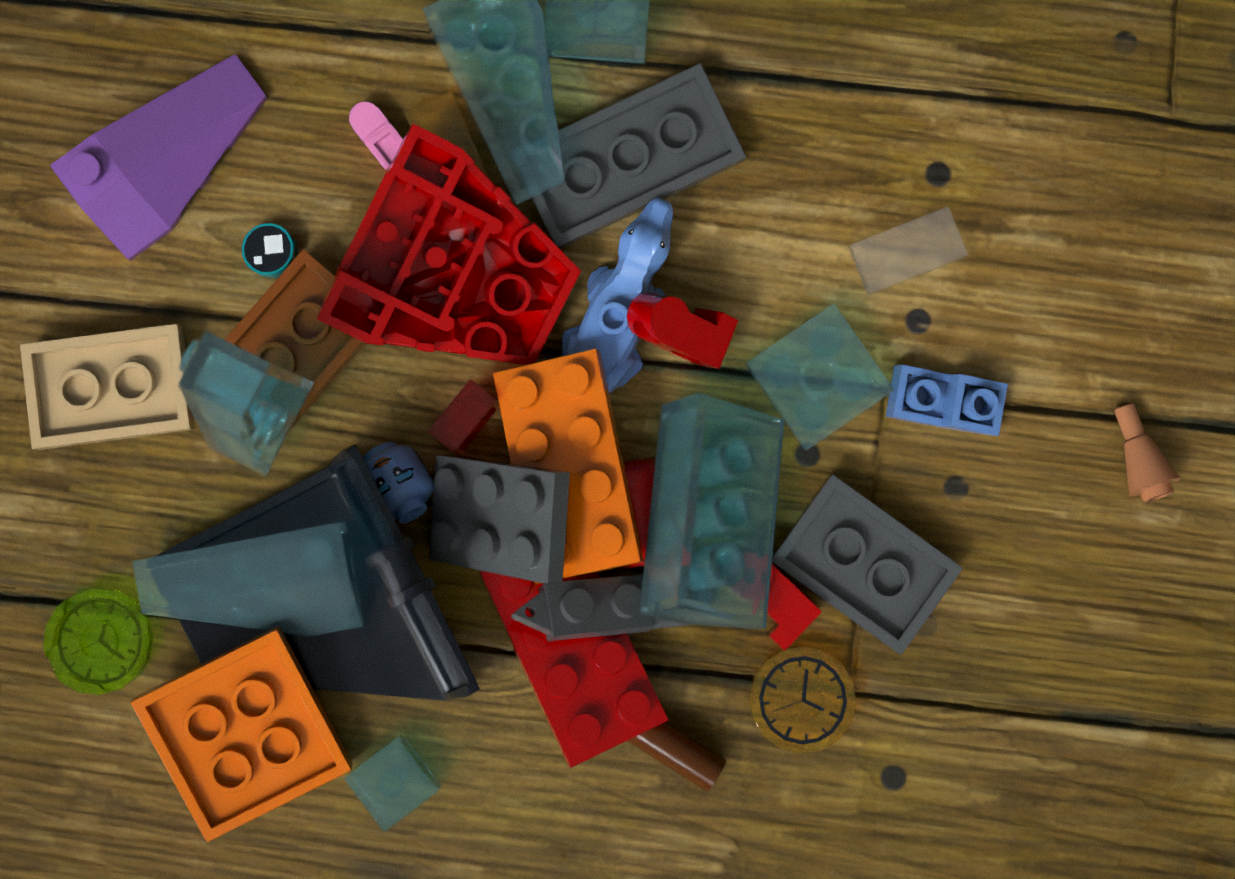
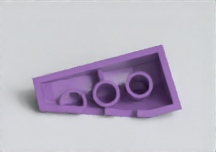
(153, 160)

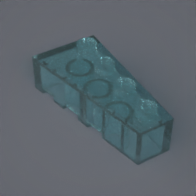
(241, 400)

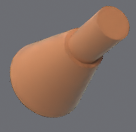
(1146, 466)

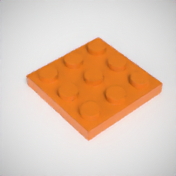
(242, 733)

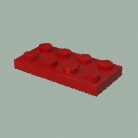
(586, 686)

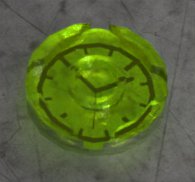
(98, 641)

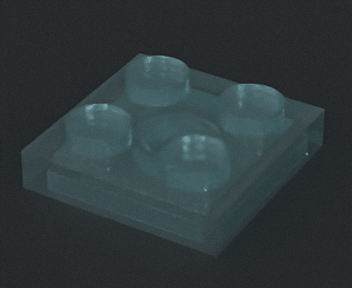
(819, 377)

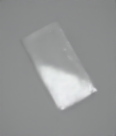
(908, 251)

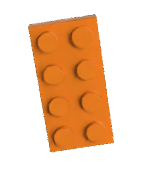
(564, 421)

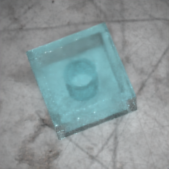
(392, 782)

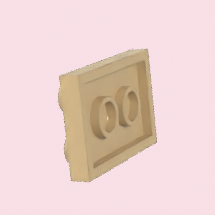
(105, 387)

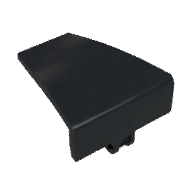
(404, 636)

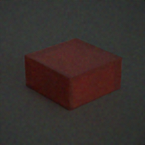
(464, 418)

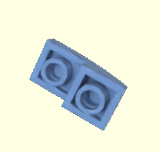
(946, 400)

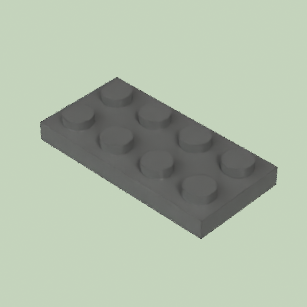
(636, 153)

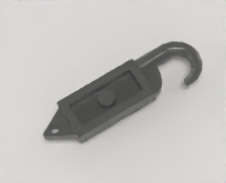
(589, 609)

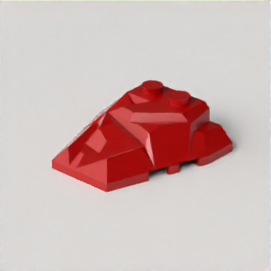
(448, 263)

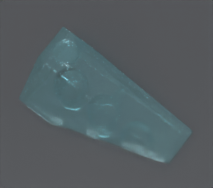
(505, 80)

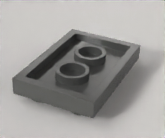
(500, 517)
(866, 564)

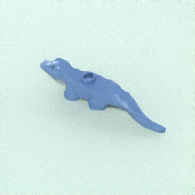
(610, 292)

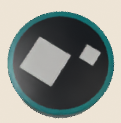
(268, 250)

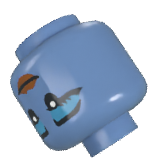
(400, 479)

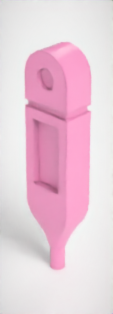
(375, 132)

